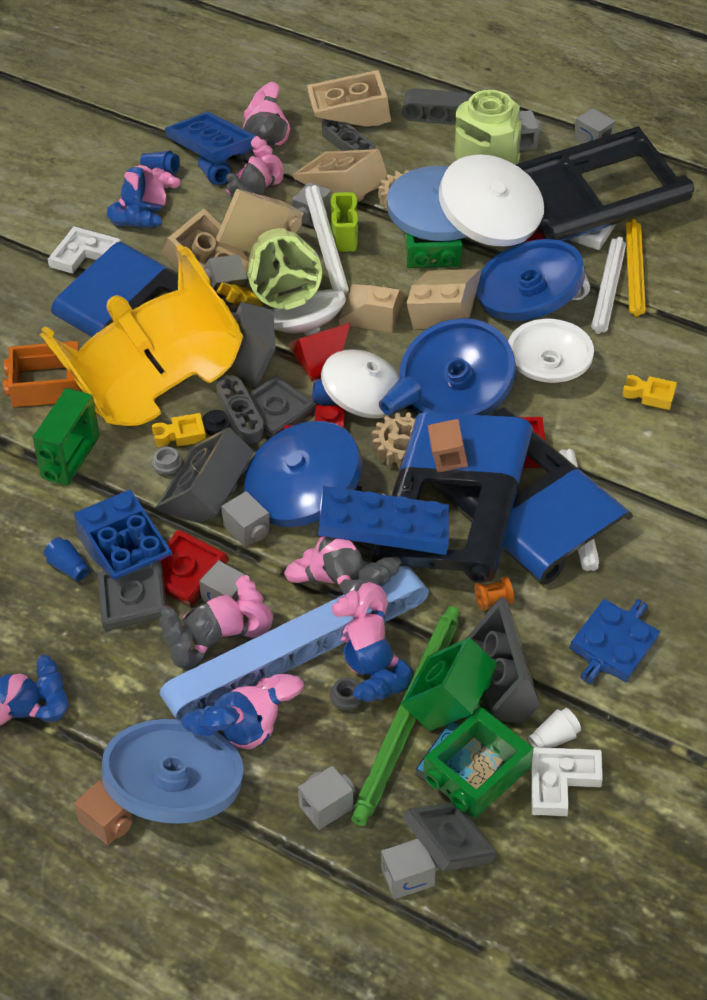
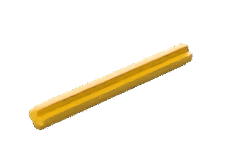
(635, 268)

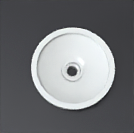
(312, 315)
(551, 350)
(358, 381)

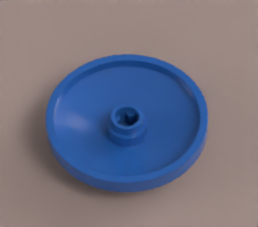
(530, 280)
(460, 367)
(294, 466)

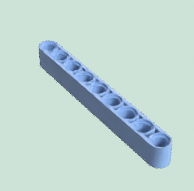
(280, 649)

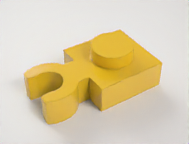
(238, 293)
(654, 392)
(183, 430)

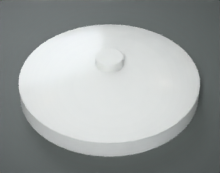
(491, 200)

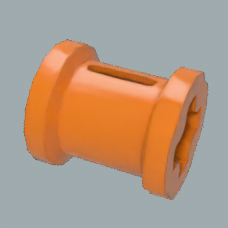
(490, 593)

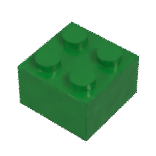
(450, 684)

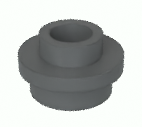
(343, 687)

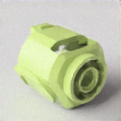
(488, 126)
(303, 269)

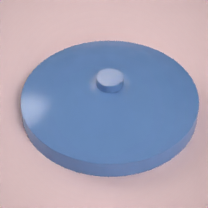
(416, 205)
(170, 772)

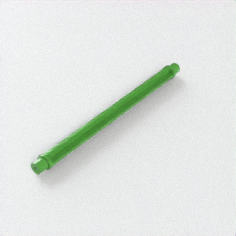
(400, 728)

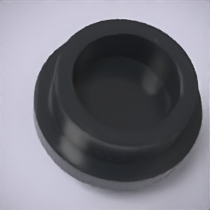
(215, 421)

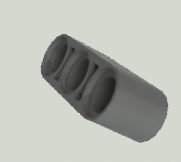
(432, 105)

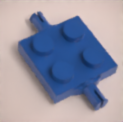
(614, 640)

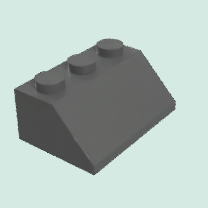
(206, 477)
(512, 691)

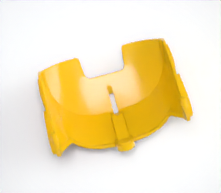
(184, 332)

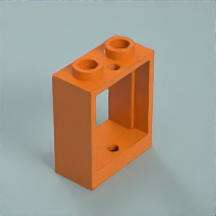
(35, 358)

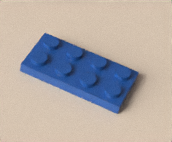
(211, 137)
(384, 520)

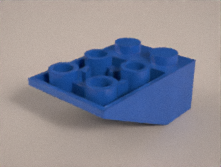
(120, 535)

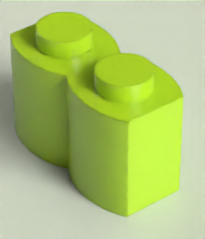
(344, 221)

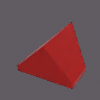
(317, 348)

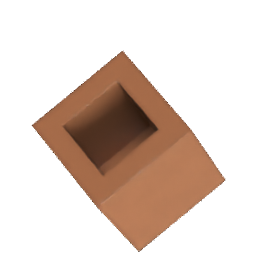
(447, 445)
(102, 814)

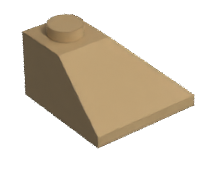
(372, 307)

